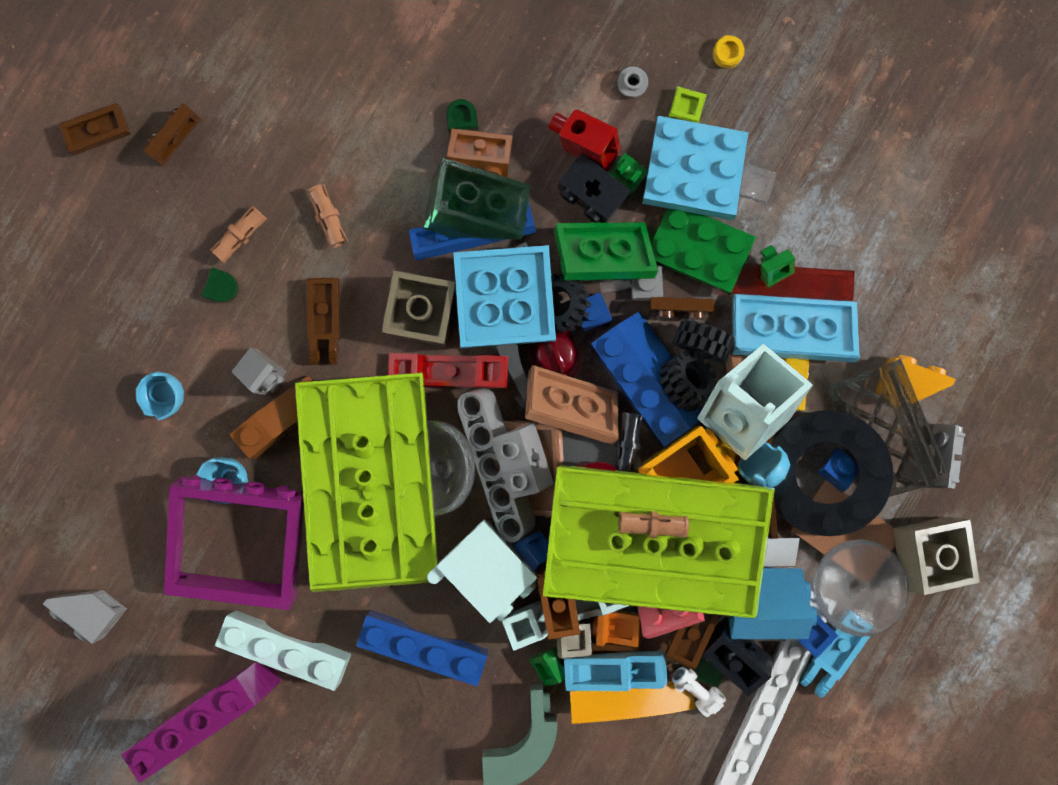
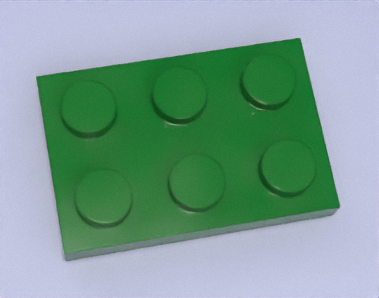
(702, 248)
(605, 251)

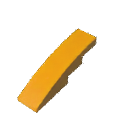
(635, 703)

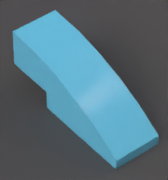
(616, 671)

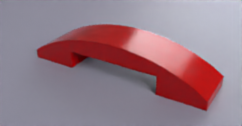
(453, 371)

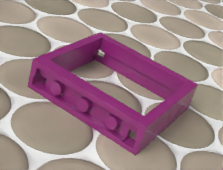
(230, 589)
(200, 720)

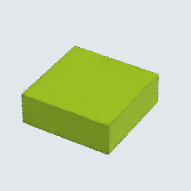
(687, 105)

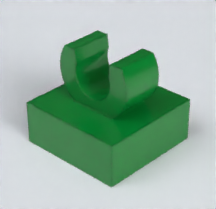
(629, 173)
(776, 266)
(548, 667)

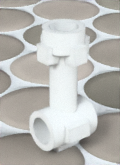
(708, 701)

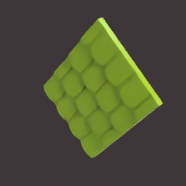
(366, 482)
(707, 572)

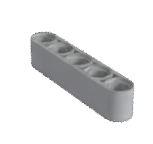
(484, 453)

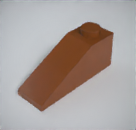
(268, 424)

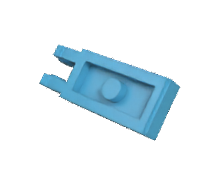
(834, 660)

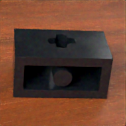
(585, 174)
(738, 659)

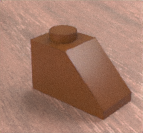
(559, 613)

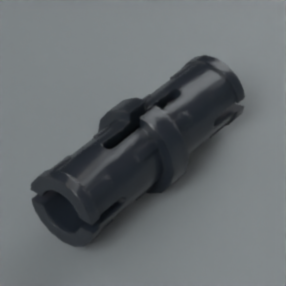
(628, 442)

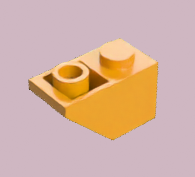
(924, 380)

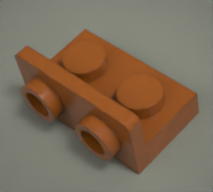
(481, 150)

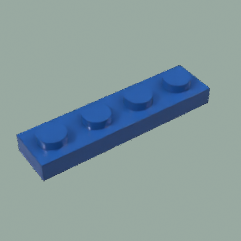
(432, 244)

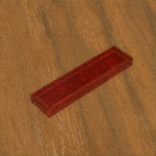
(804, 283)

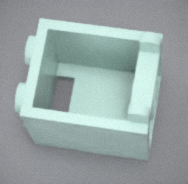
(740, 418)
(486, 572)

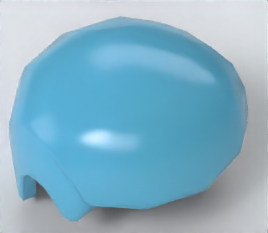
(159, 395)
(765, 466)
(223, 468)

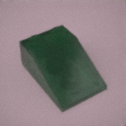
(475, 203)

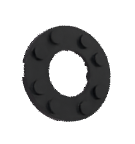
(874, 479)

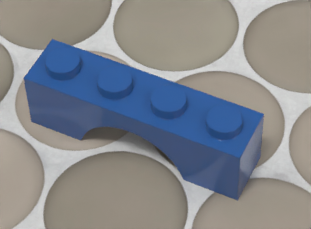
(437, 654)

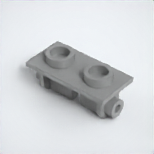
(950, 443)

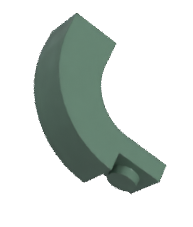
(525, 758)

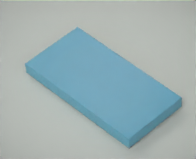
(796, 327)

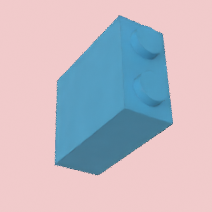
(782, 608)

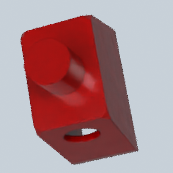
(588, 136)

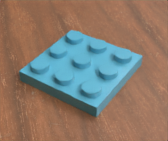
(695, 168)
(504, 296)

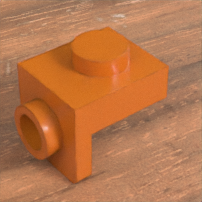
(618, 628)

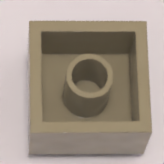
(419, 308)
(937, 554)

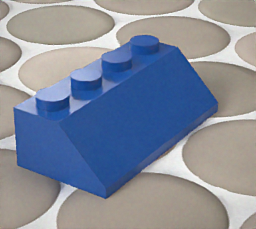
(633, 360)

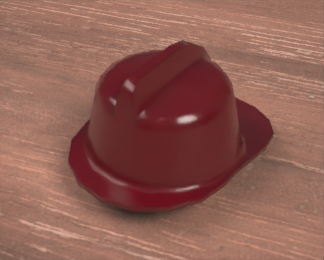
(557, 356)

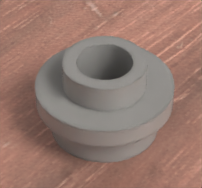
(629, 90)

